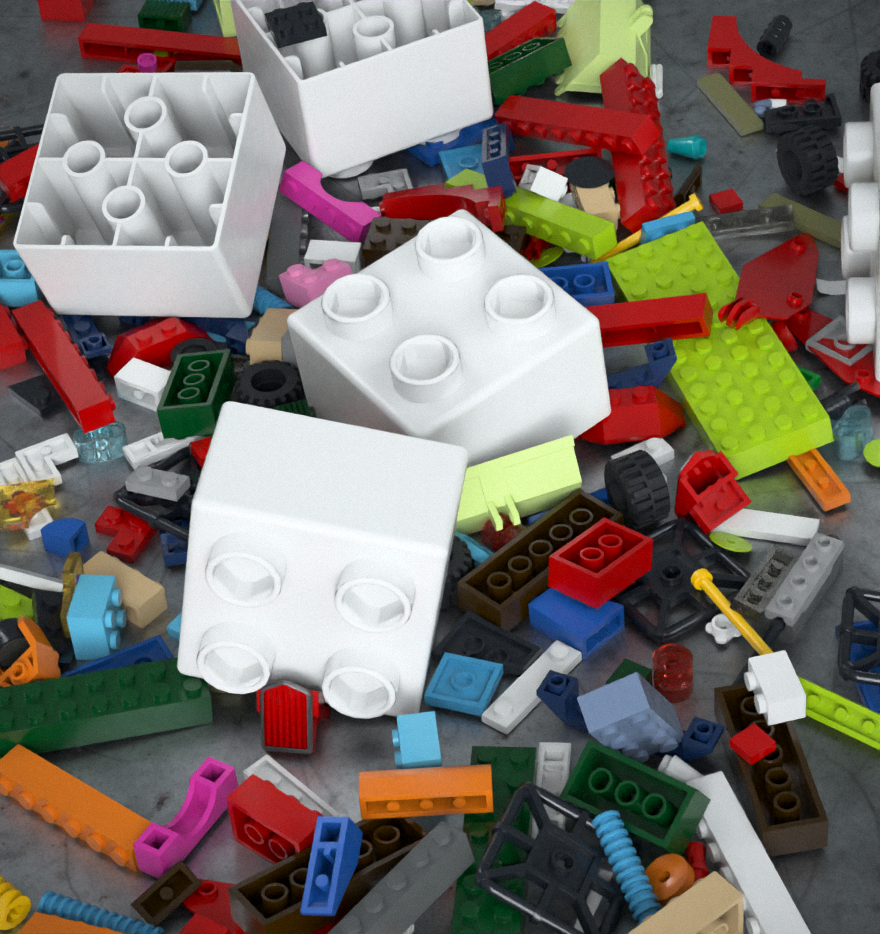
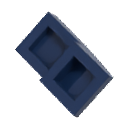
(173, 548)

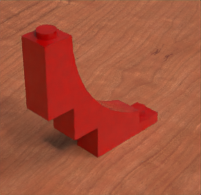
(748, 68)
(437, 202)

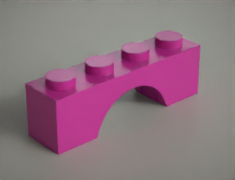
(349, 219)
(205, 802)

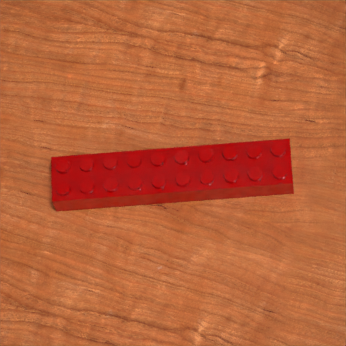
(640, 180)

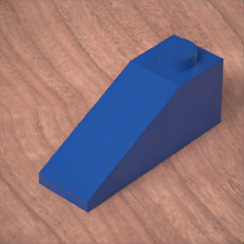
(330, 865)

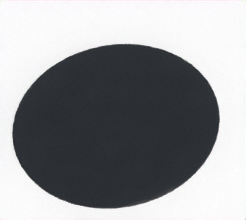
(589, 172)

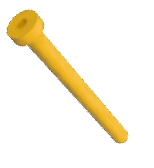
(692, 204)
(702, 580)

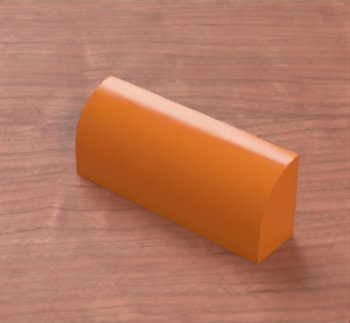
(426, 791)

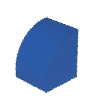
(65, 536)

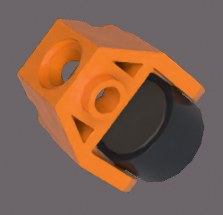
(25, 651)

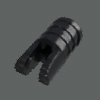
(838, 403)

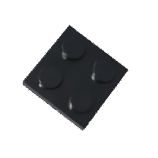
(295, 24)

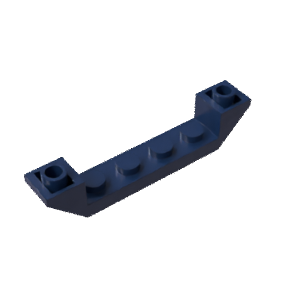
(496, 146)
(230, 328)
(86, 336)
(661, 359)
(561, 695)

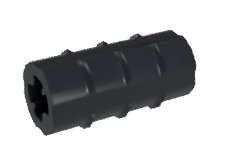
(774, 36)

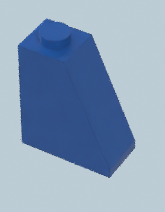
(575, 622)

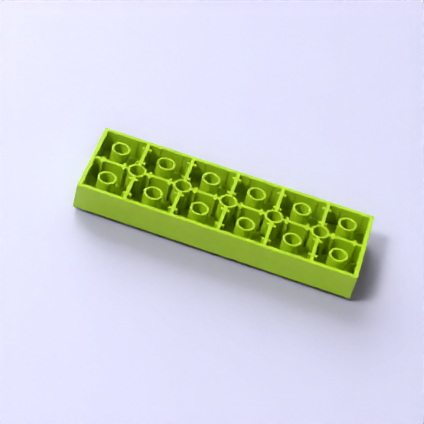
(734, 383)

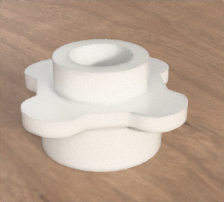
(722, 629)

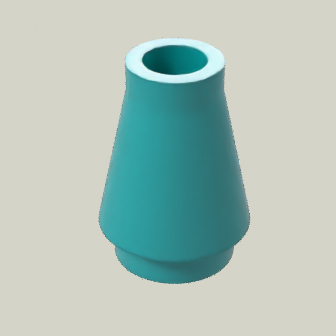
(690, 146)

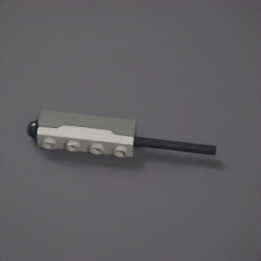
(801, 592)

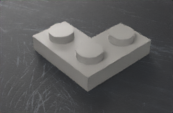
(378, 184)

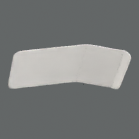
(831, 287)

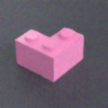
(305, 284)

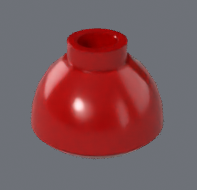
(784, 335)

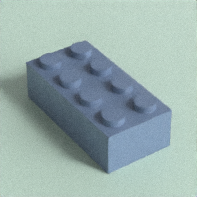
(631, 718)

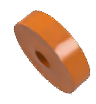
(669, 877)

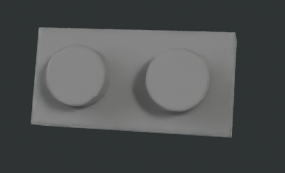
(157, 483)

